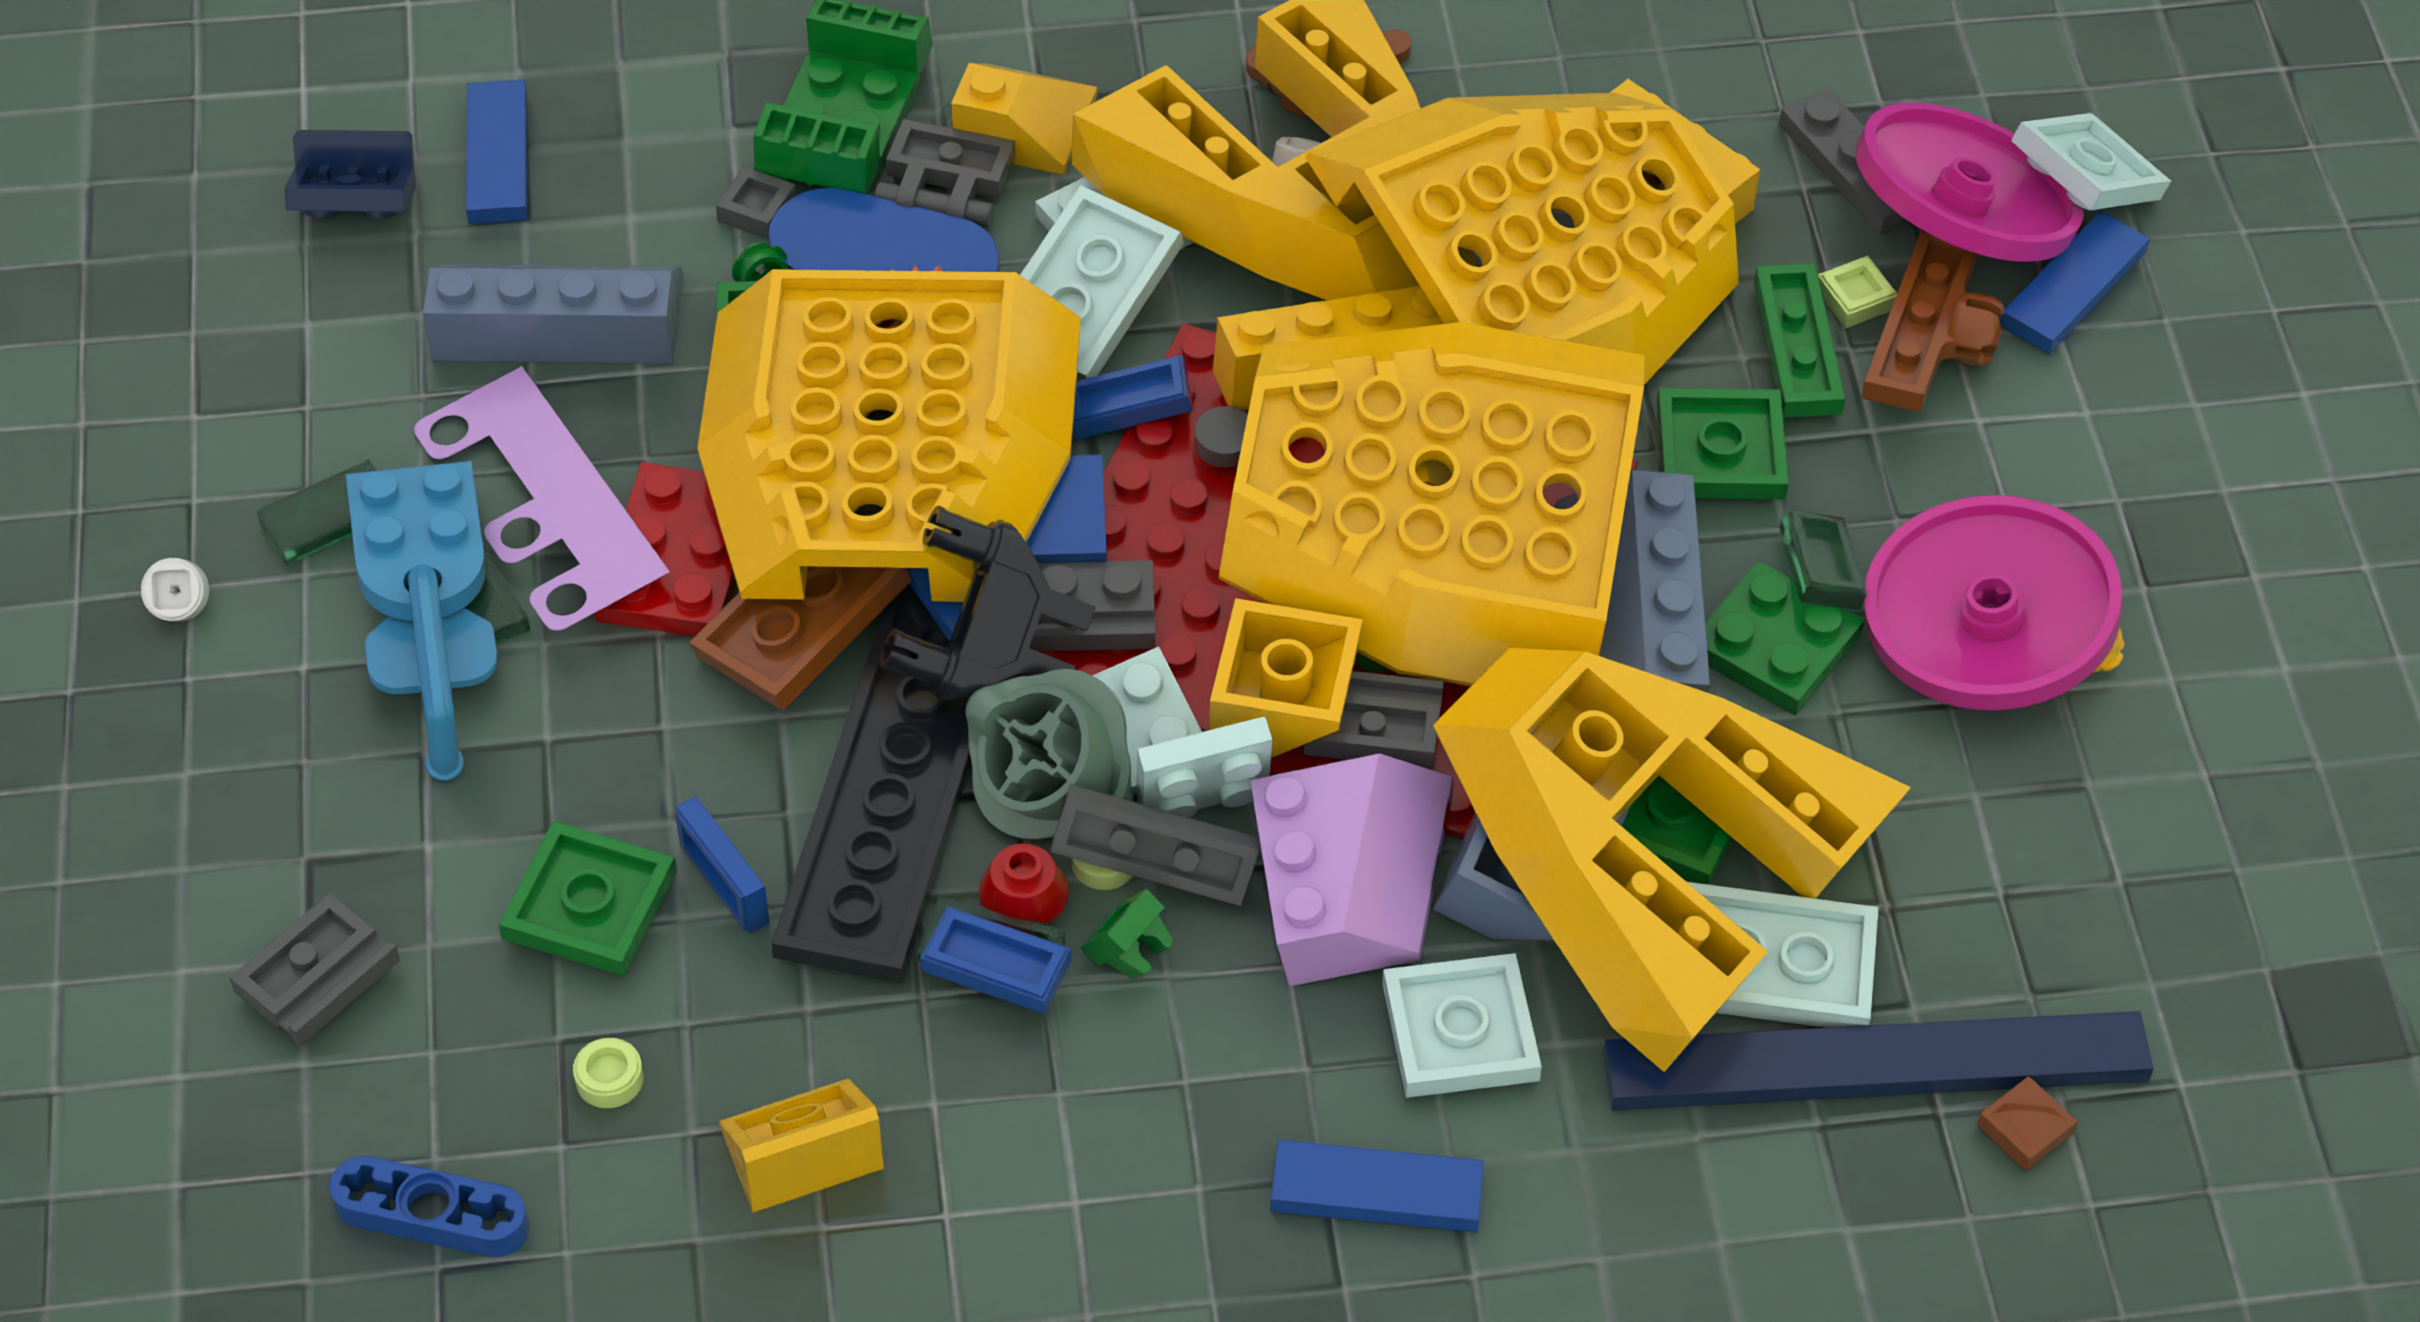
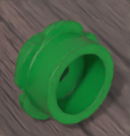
(755, 255)

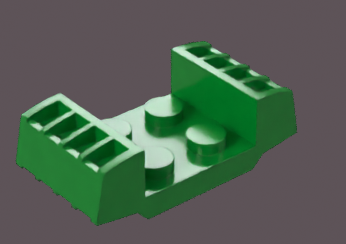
(846, 97)

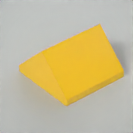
(804, 1143)

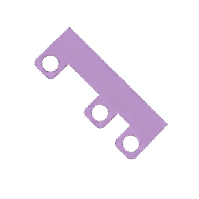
(567, 493)

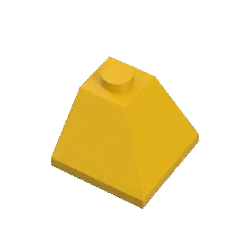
(1022, 108)

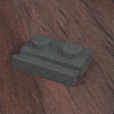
(1122, 601)
(1385, 718)
(314, 969)

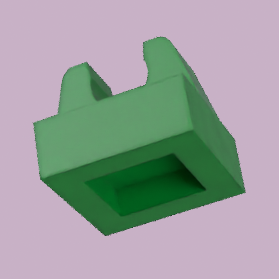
(1118, 935)

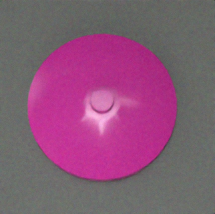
(1965, 182)
(1993, 602)

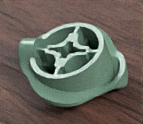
(1080, 731)

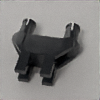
(996, 616)

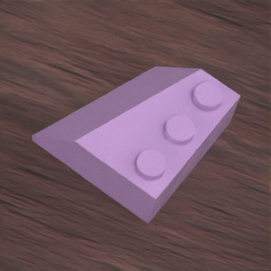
(1350, 862)

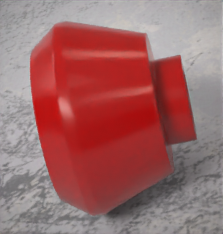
(1024, 884)

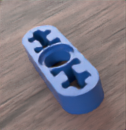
(413, 1182)

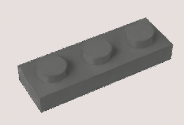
(1829, 138)
(1155, 845)

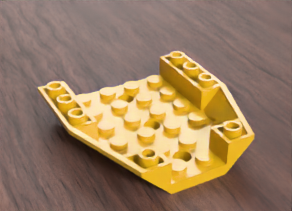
(1485, 179)
(977, 422)
(1454, 566)

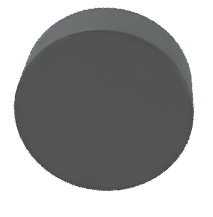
(1220, 435)

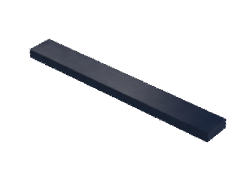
(1884, 1060)

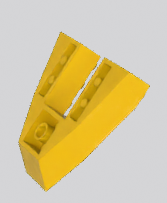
(1195, 172)
(1567, 744)

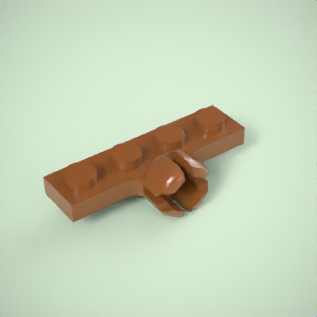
(1932, 323)

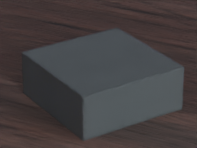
(753, 201)

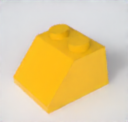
(1286, 668)

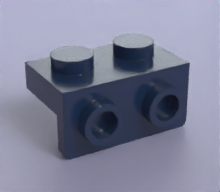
(351, 172)

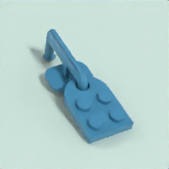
(409, 538)

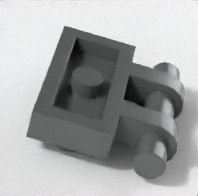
(948, 159)

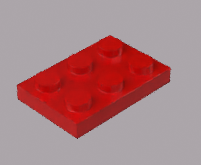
(682, 527)

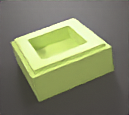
(1856, 292)

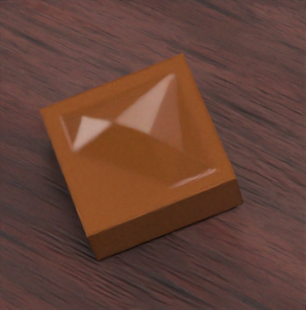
(2027, 1123)

